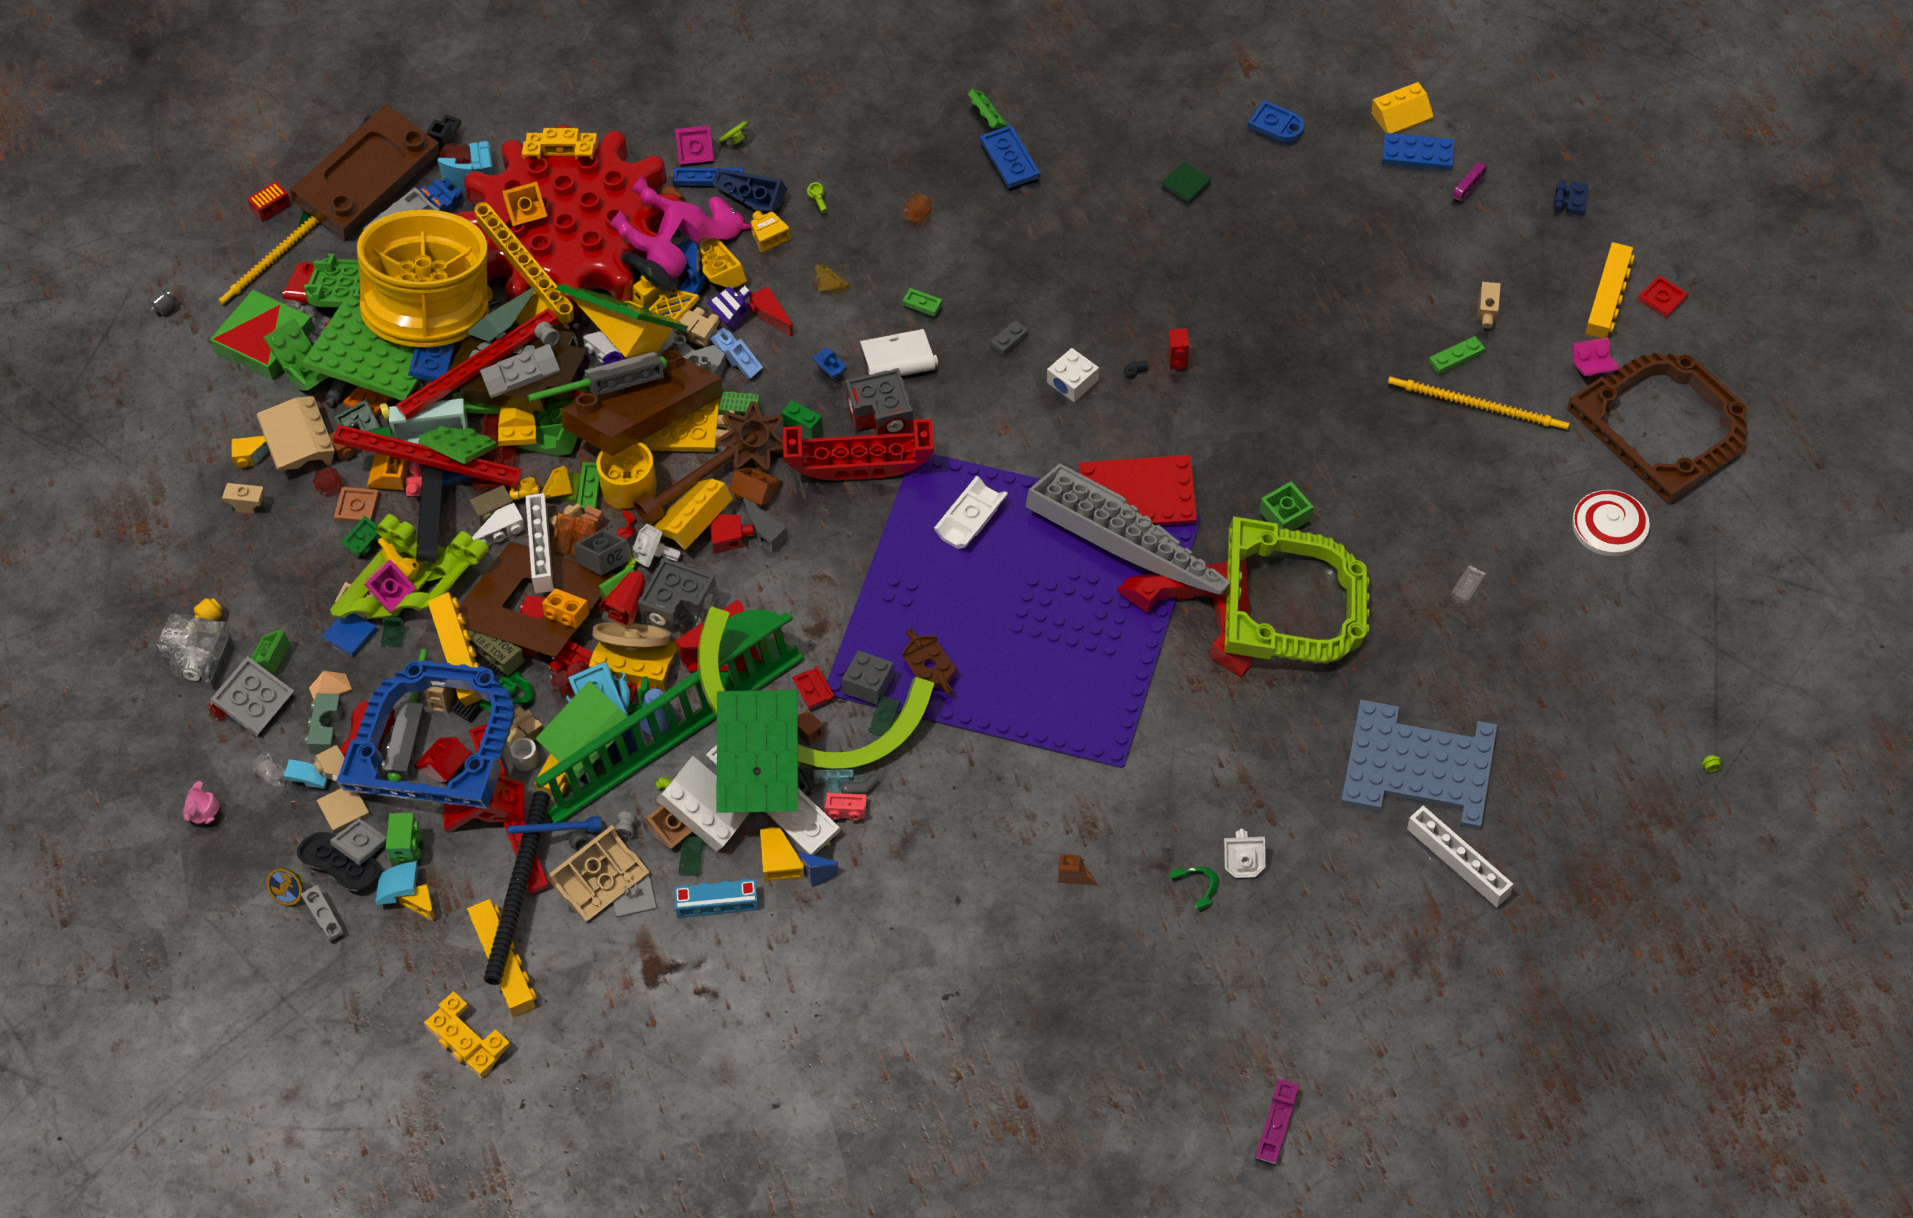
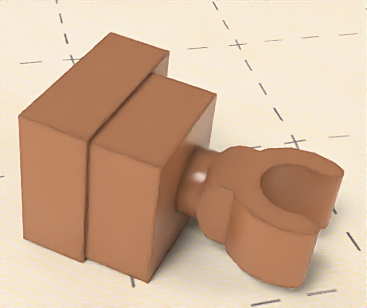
(594, 514)

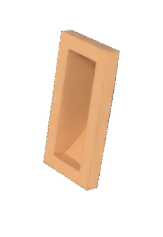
(330, 683)

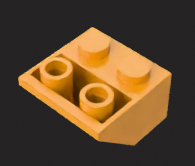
(388, 473)

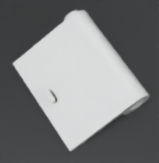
(904, 351)

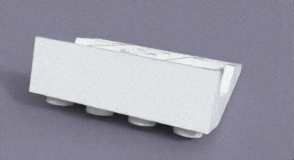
(693, 801)

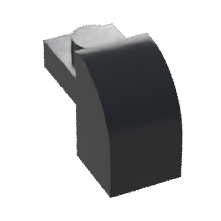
(444, 130)

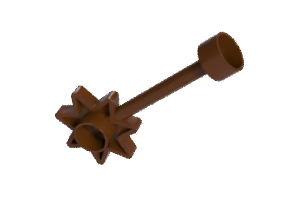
(748, 440)

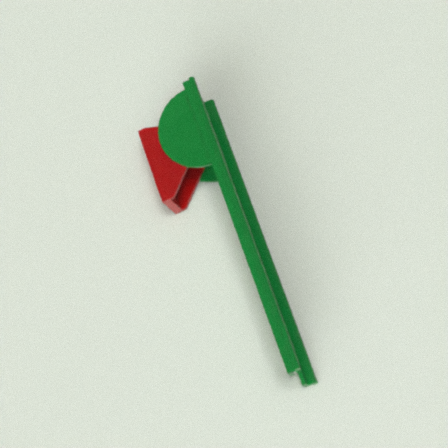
(745, 664)

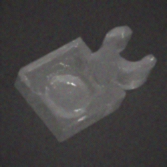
(307, 309)

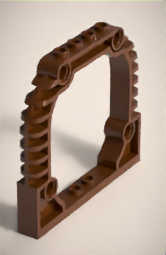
(1667, 480)

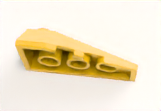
(720, 264)

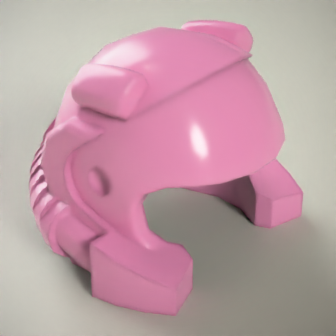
(200, 805)

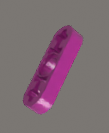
(1469, 181)

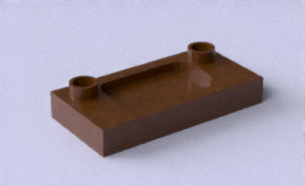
(364, 172)
(636, 412)

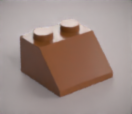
(754, 485)

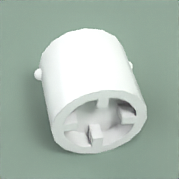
(524, 754)

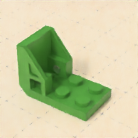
(290, 349)

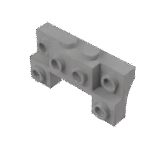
(411, 201)

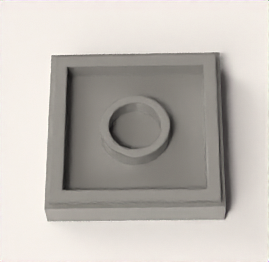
(359, 841)

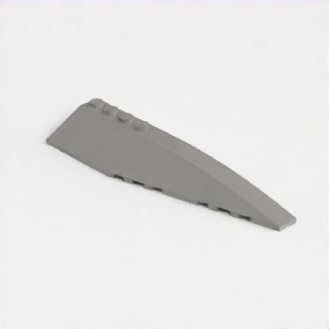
(1117, 527)

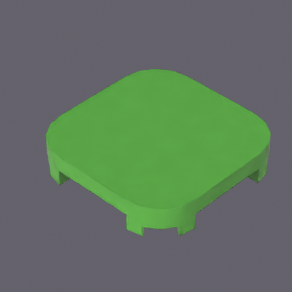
(333, 282)

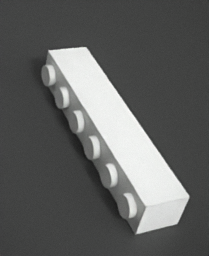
(539, 543)
(1460, 856)

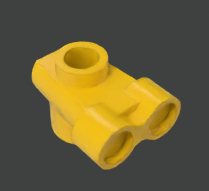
(527, 487)

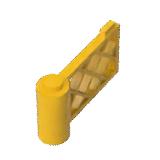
(681, 295)

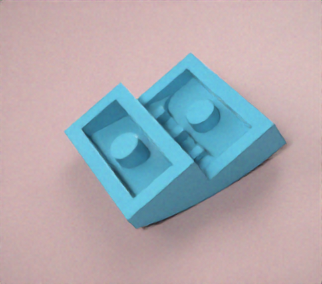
(454, 172)
(397, 882)

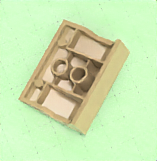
(296, 433)
(597, 874)

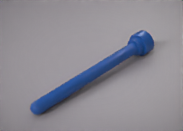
(592, 824)

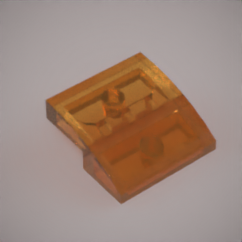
(570, 530)

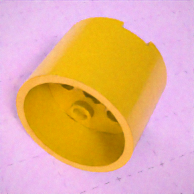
(626, 475)

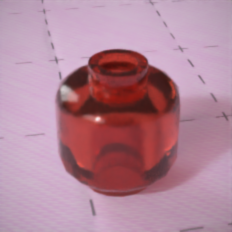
(327, 480)

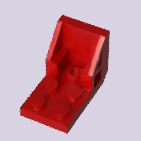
(505, 806)

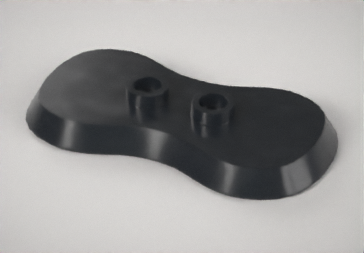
(320, 854)

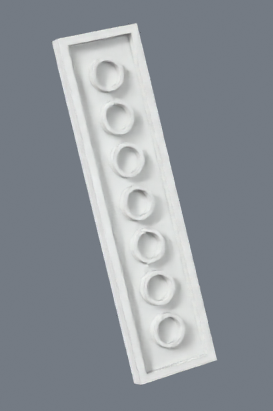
(807, 826)

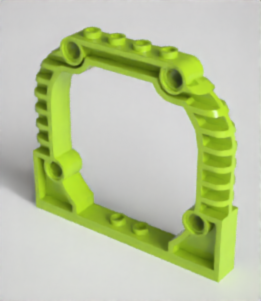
(1260, 640)

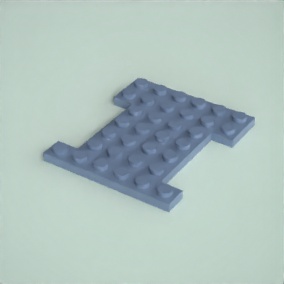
(1417, 764)

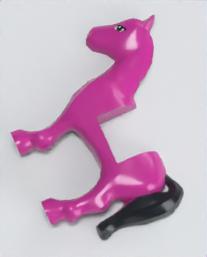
(664, 259)

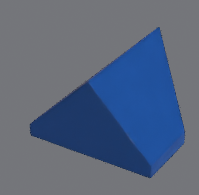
(818, 868)

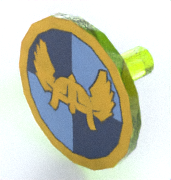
(285, 886)

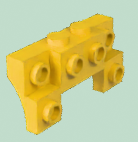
(560, 143)
(461, 1040)

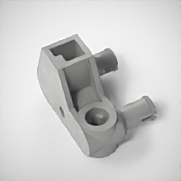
(709, 358)

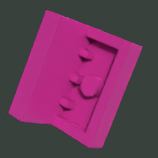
(694, 144)

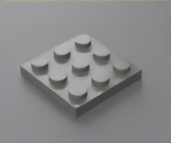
(252, 696)

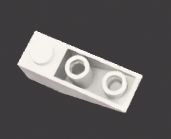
(501, 525)

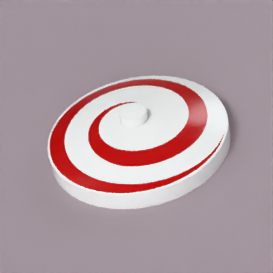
(1610, 523)

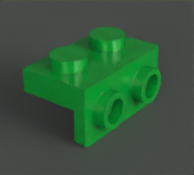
(361, 537)

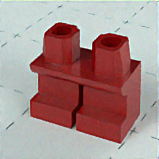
(569, 655)

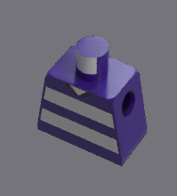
(731, 305)

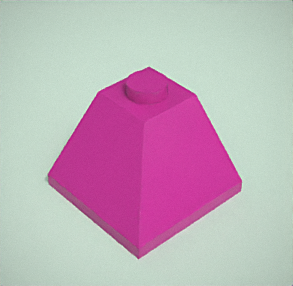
(389, 585)

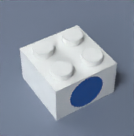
(1072, 374)

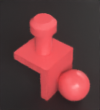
(413, 481)

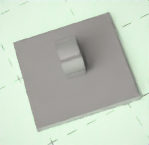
(636, 898)

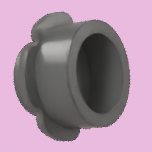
(578, 840)

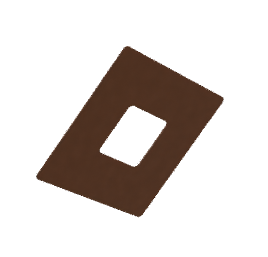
(484, 603)

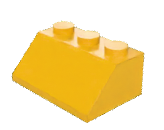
(1402, 109)

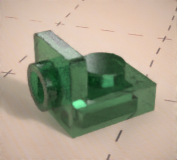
(392, 632)

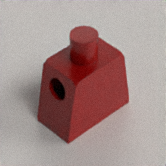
(728, 533)

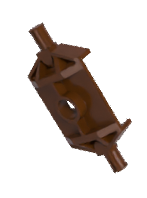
(928, 650)

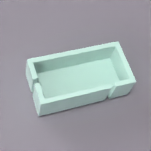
(440, 413)

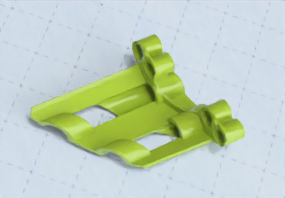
(449, 565)

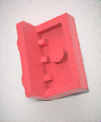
(845, 806)

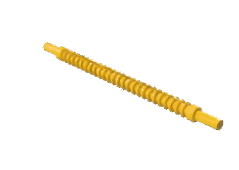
(235, 289)
(1546, 421)

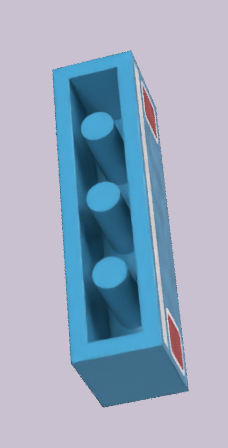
(716, 898)

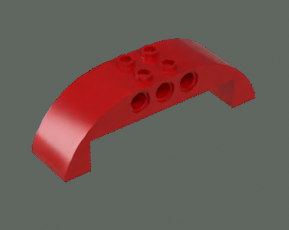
(858, 455)

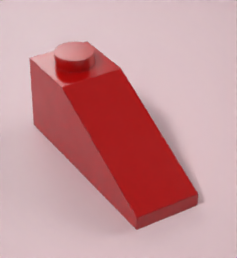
(770, 311)

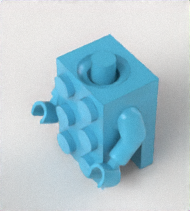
(603, 679)

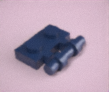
(1577, 197)

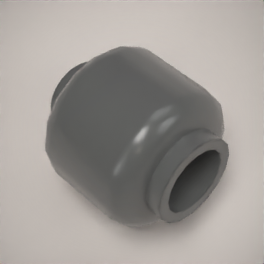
(162, 302)

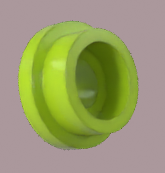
(1711, 763)

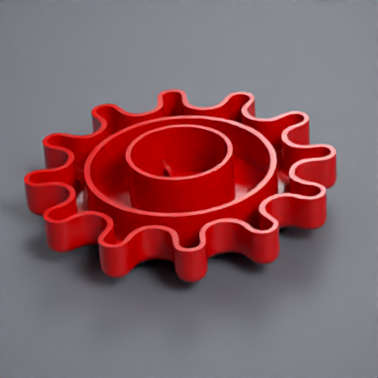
(580, 202)

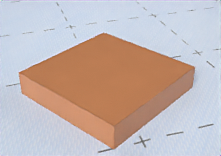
(355, 504)

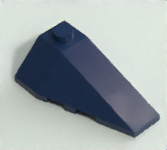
(754, 190)

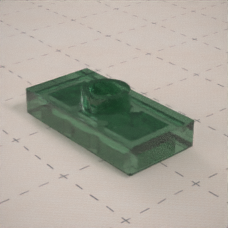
(884, 715)
(690, 856)

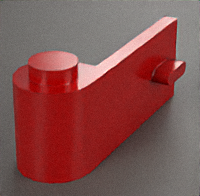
(295, 286)

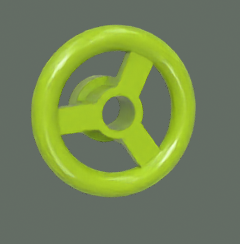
(735, 134)

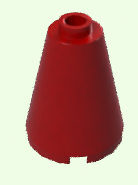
(624, 598)

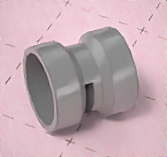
(546, 333)
(625, 824)

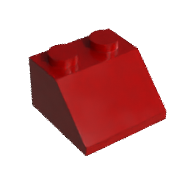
(443, 759)

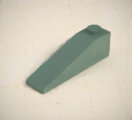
(501, 319)

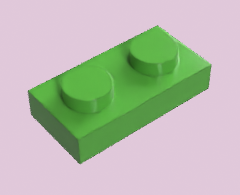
(922, 302)

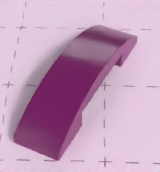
(1277, 1121)

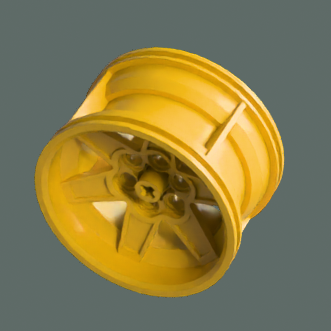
(422, 277)

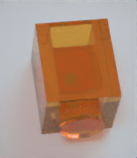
(917, 207)

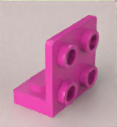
(1593, 357)

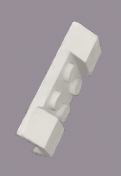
(969, 514)

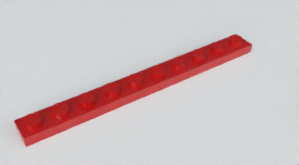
(473, 365)
(424, 455)
(537, 880)

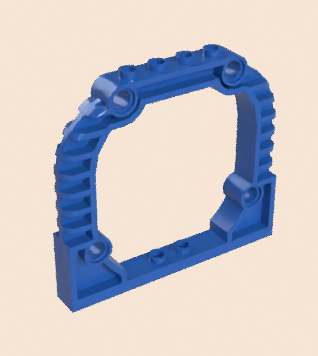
(471, 787)

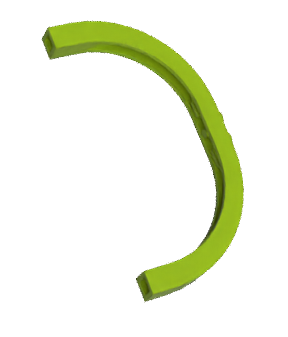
(904, 725)

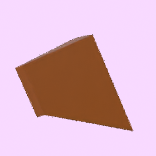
(1074, 871)

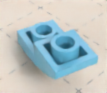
(304, 772)

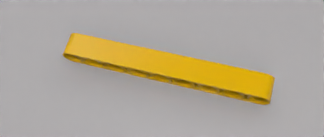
(526, 269)

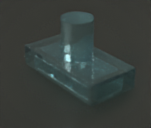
(833, 778)

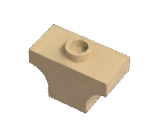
(243, 497)

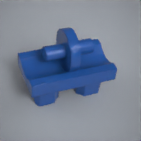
(830, 363)

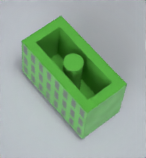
(737, 402)

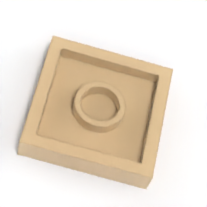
(342, 809)

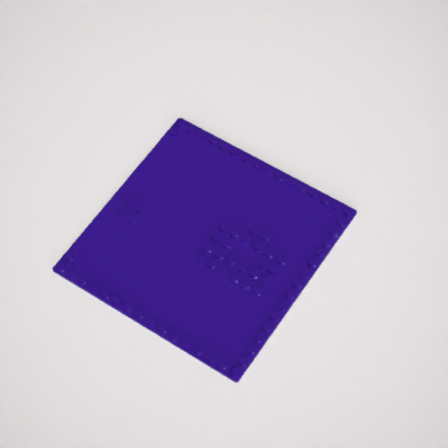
(1020, 611)

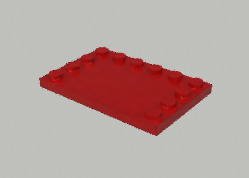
(1154, 485)

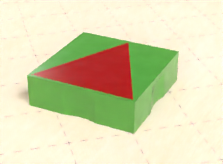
(243, 332)

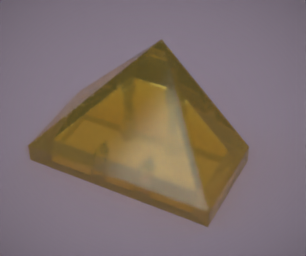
(828, 279)

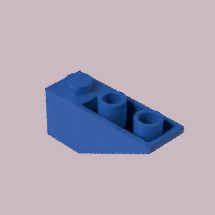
(693, 259)

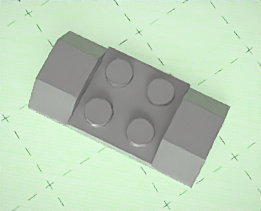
(520, 370)

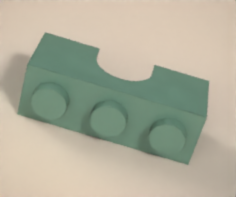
(325, 709)

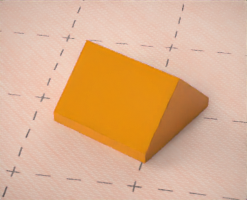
(524, 203)

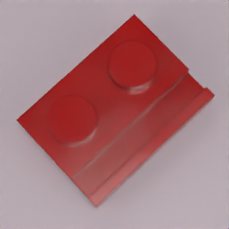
(813, 688)

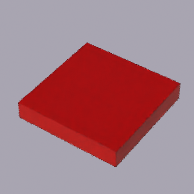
(1662, 296)

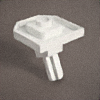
(648, 545)
(1244, 855)

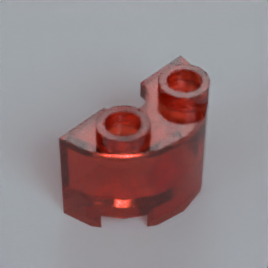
(461, 153)

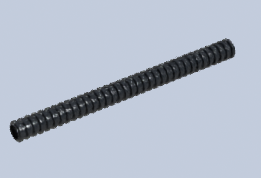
(516, 891)

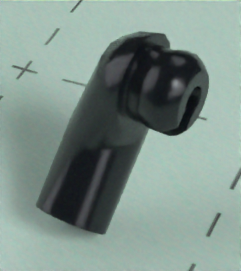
(1134, 366)
(803, 783)

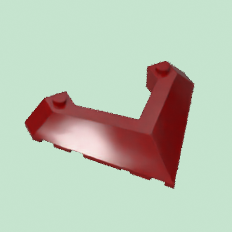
(1150, 588)

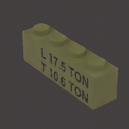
(499, 652)

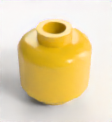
(208, 609)

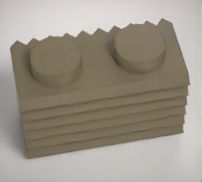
(489, 502)

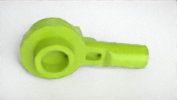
(816, 192)

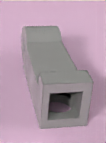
(322, 913)

